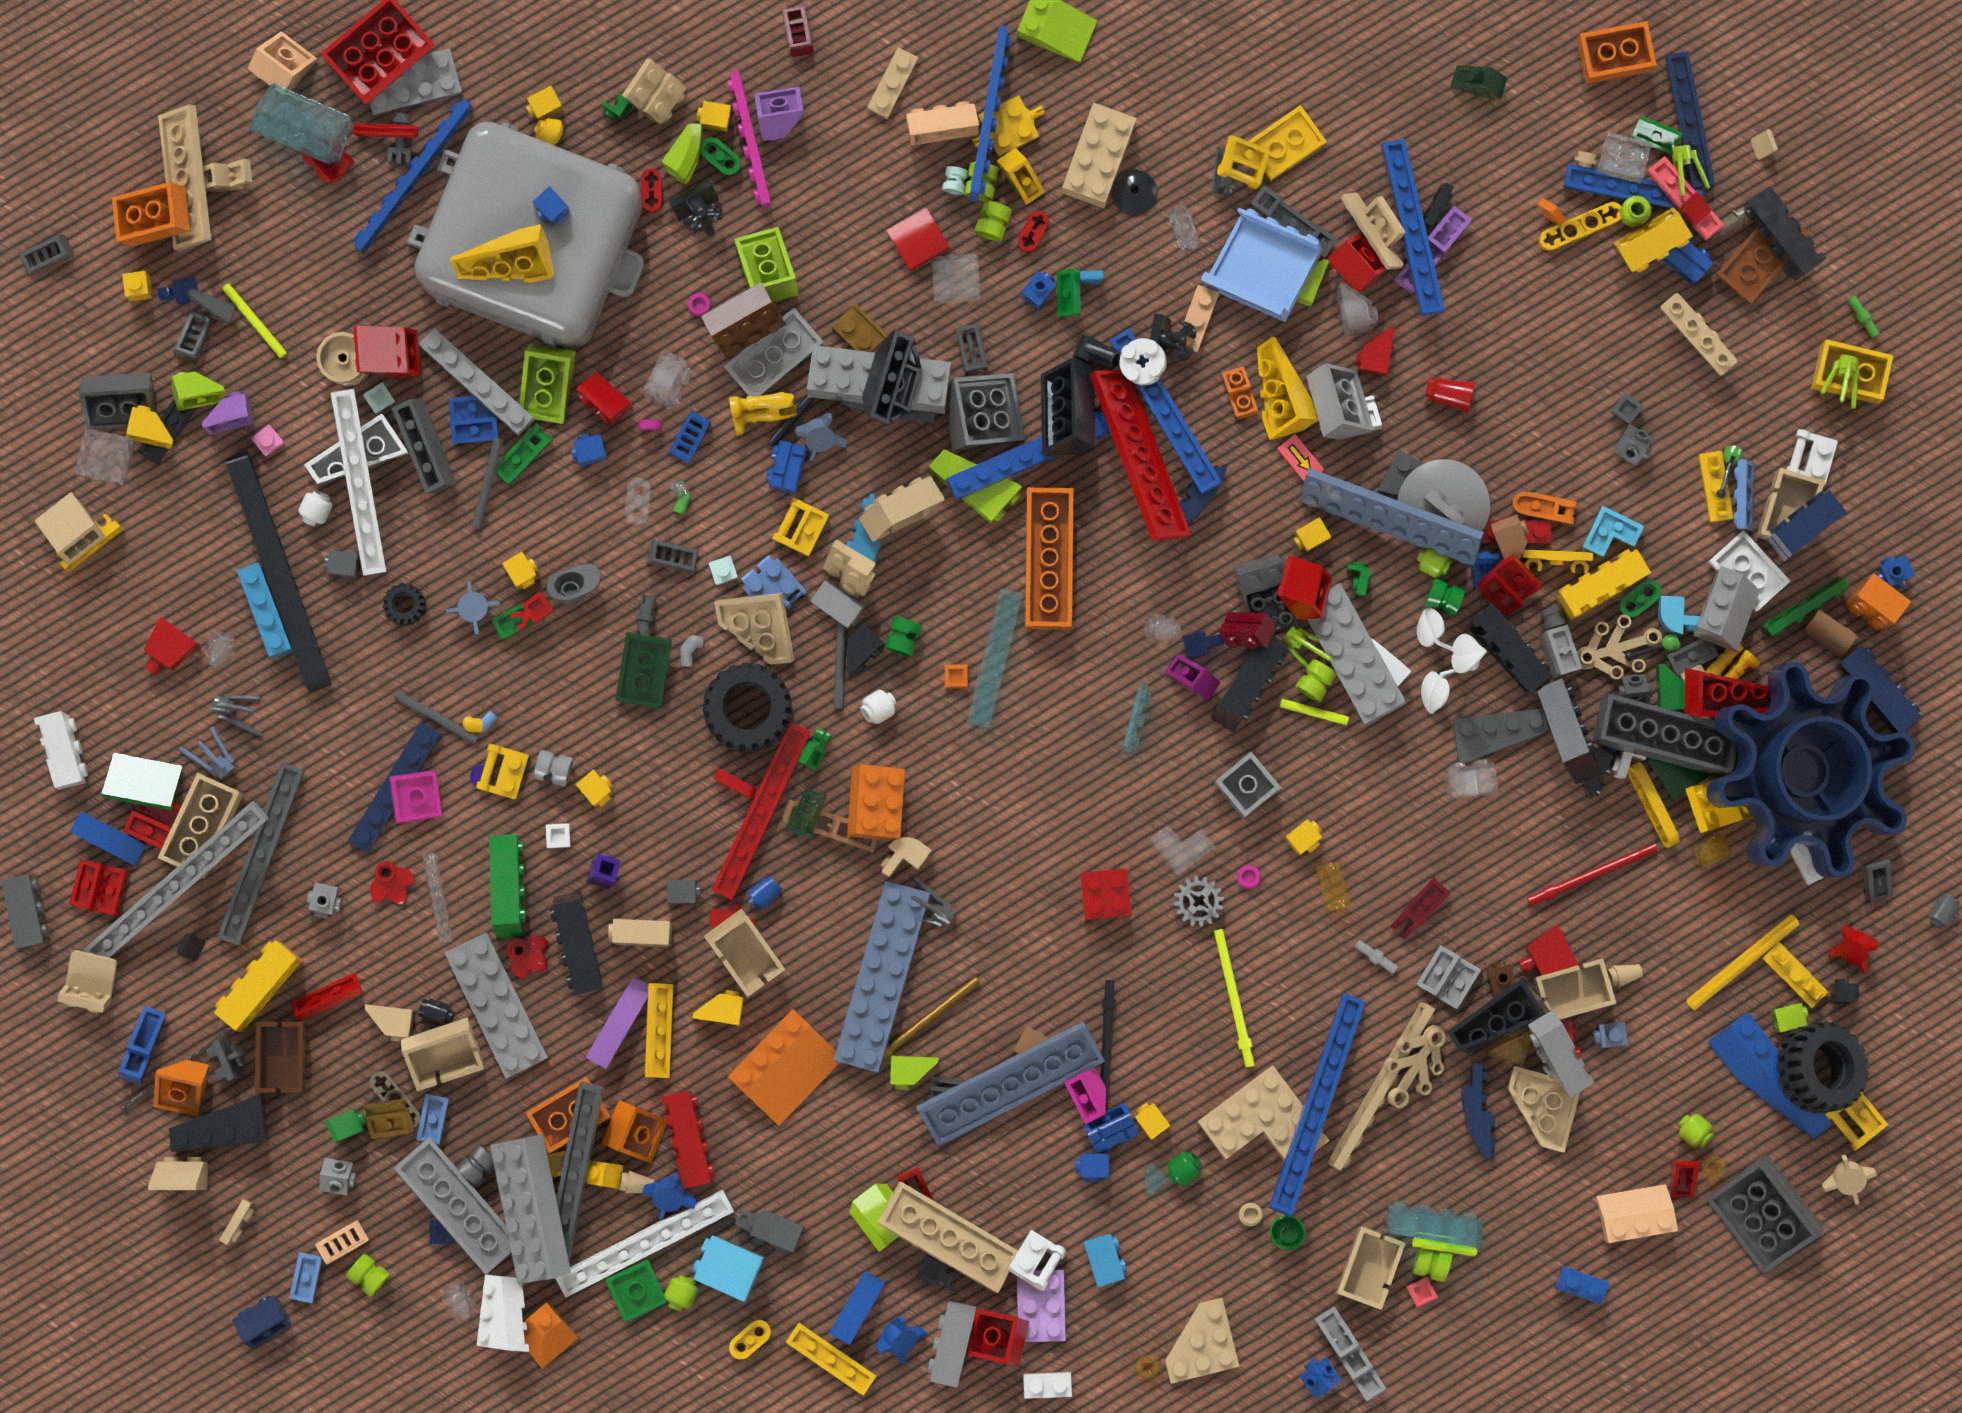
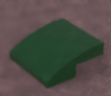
(1676, 778)

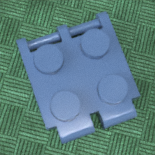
(771, 580)

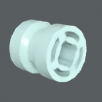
(955, 180)

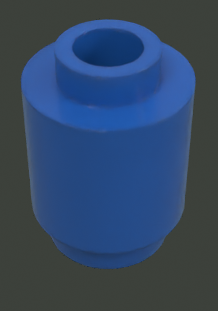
(764, 893)

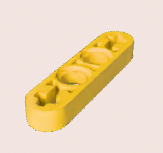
(1581, 228)
(1653, 805)

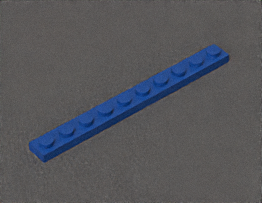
(1316, 1105)

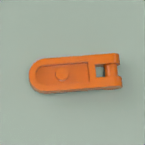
(1544, 507)

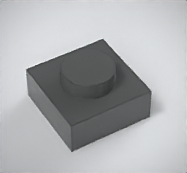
(1627, 409)

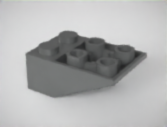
(1258, 587)

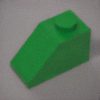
(1669, 689)
(346, 1125)

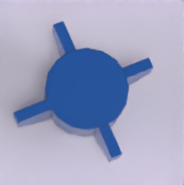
(669, 1195)
(899, 1338)

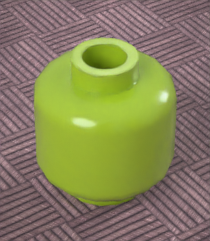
(1637, 204)
(1433, 563)
(1695, 1131)
(681, 1292)

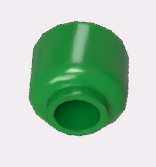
(1184, 1168)

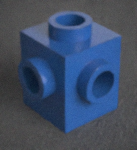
(1901, 568)
(1319, 1377)

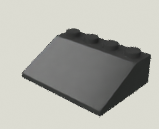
(1765, 1213)

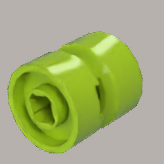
(990, 178)
(993, 220)
(1314, 683)
(1432, 1263)
(368, 1275)

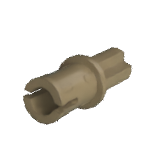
(1736, 219)

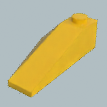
(513, 256)
(1286, 400)

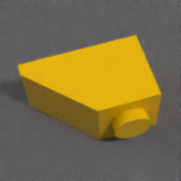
(1021, 175)
(147, 428)
(722, 1009)

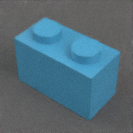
(1104, 1259)

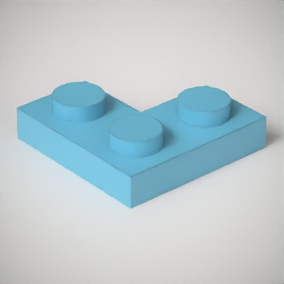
(1609, 526)

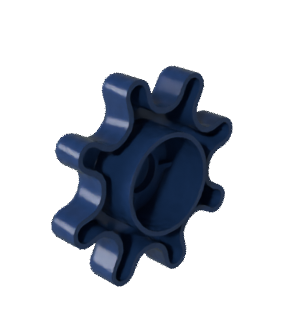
(1810, 770)

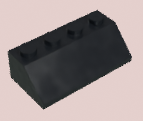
(1067, 409)

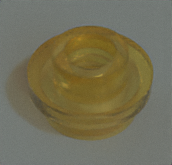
(1720, 1167)
(1154, 1369)

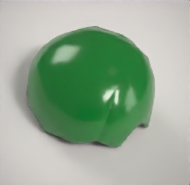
(1287, 1233)

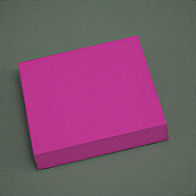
(415, 796)

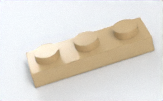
(892, 83)

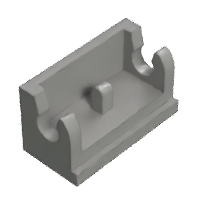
(837, 603)
(1560, 651)

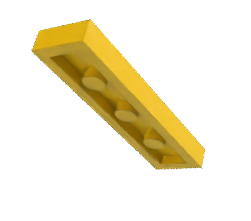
(659, 1030)
(831, 1359)

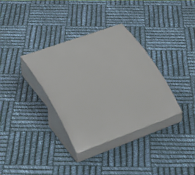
(1449, 977)

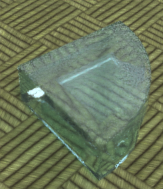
(1153, 1179)

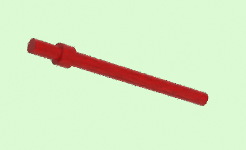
(1551, 892)

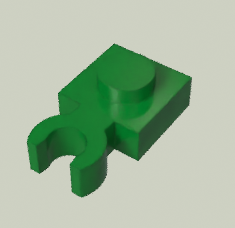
(814, 751)

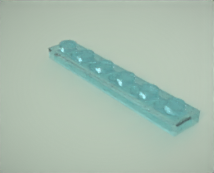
(994, 658)

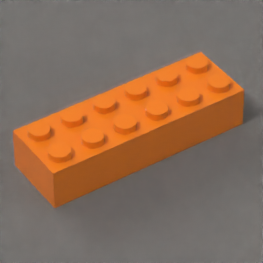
(1049, 558)

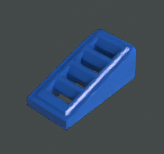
(683, 433)

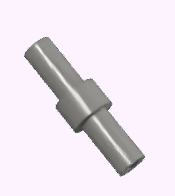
(1376, 956)

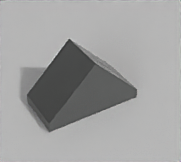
(1878, 880)

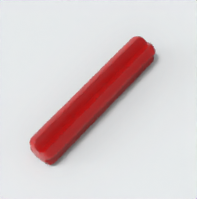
(386, 130)

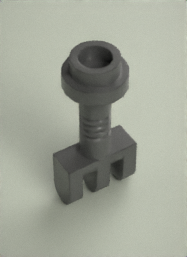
(400, 150)

